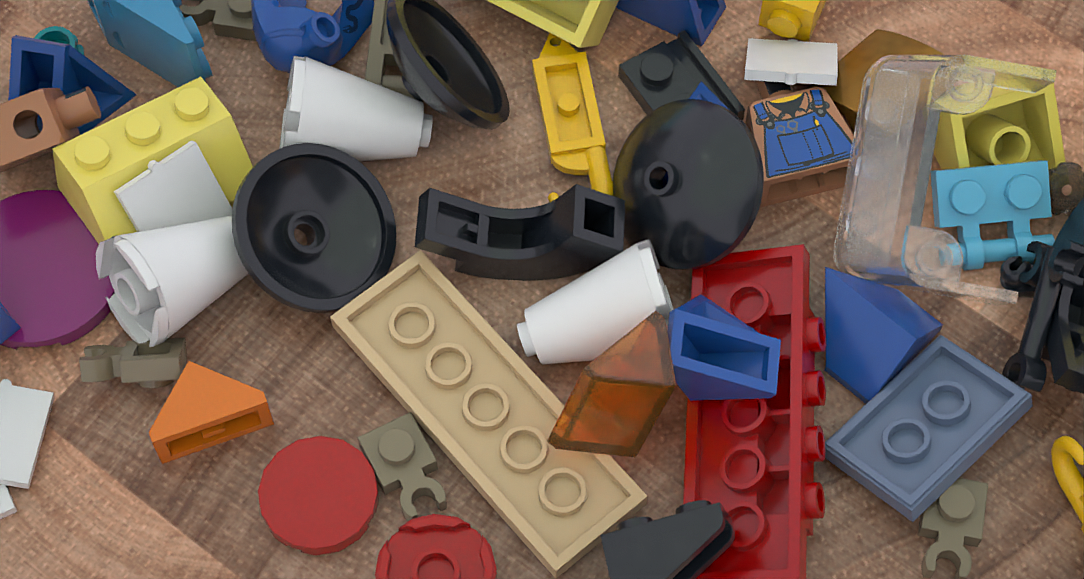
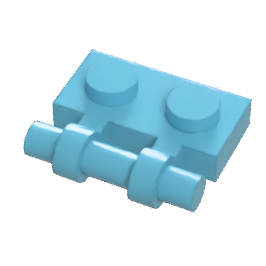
(993, 195)

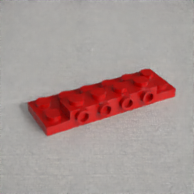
(762, 450)

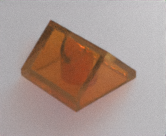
(619, 394)

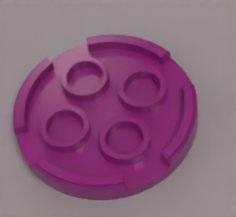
(49, 271)

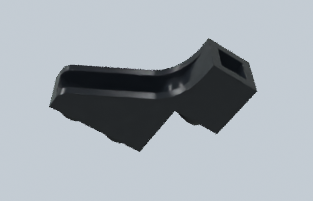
(670, 546)

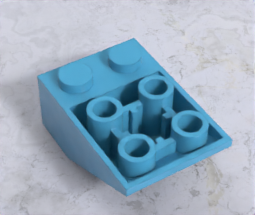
(154, 36)

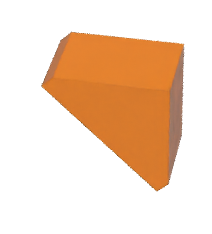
(206, 412)

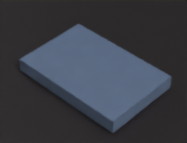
(927, 427)

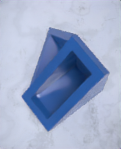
(59, 65)
(871, 332)
(720, 355)

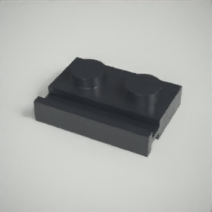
(672, 74)

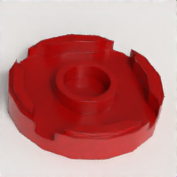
(318, 495)
(436, 549)

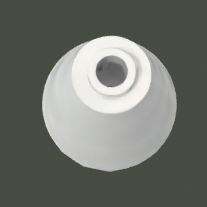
(351, 114)
(168, 275)
(596, 308)

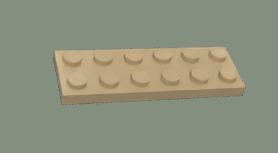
(486, 412)

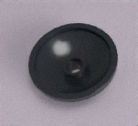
(445, 64)
(710, 186)
(338, 210)

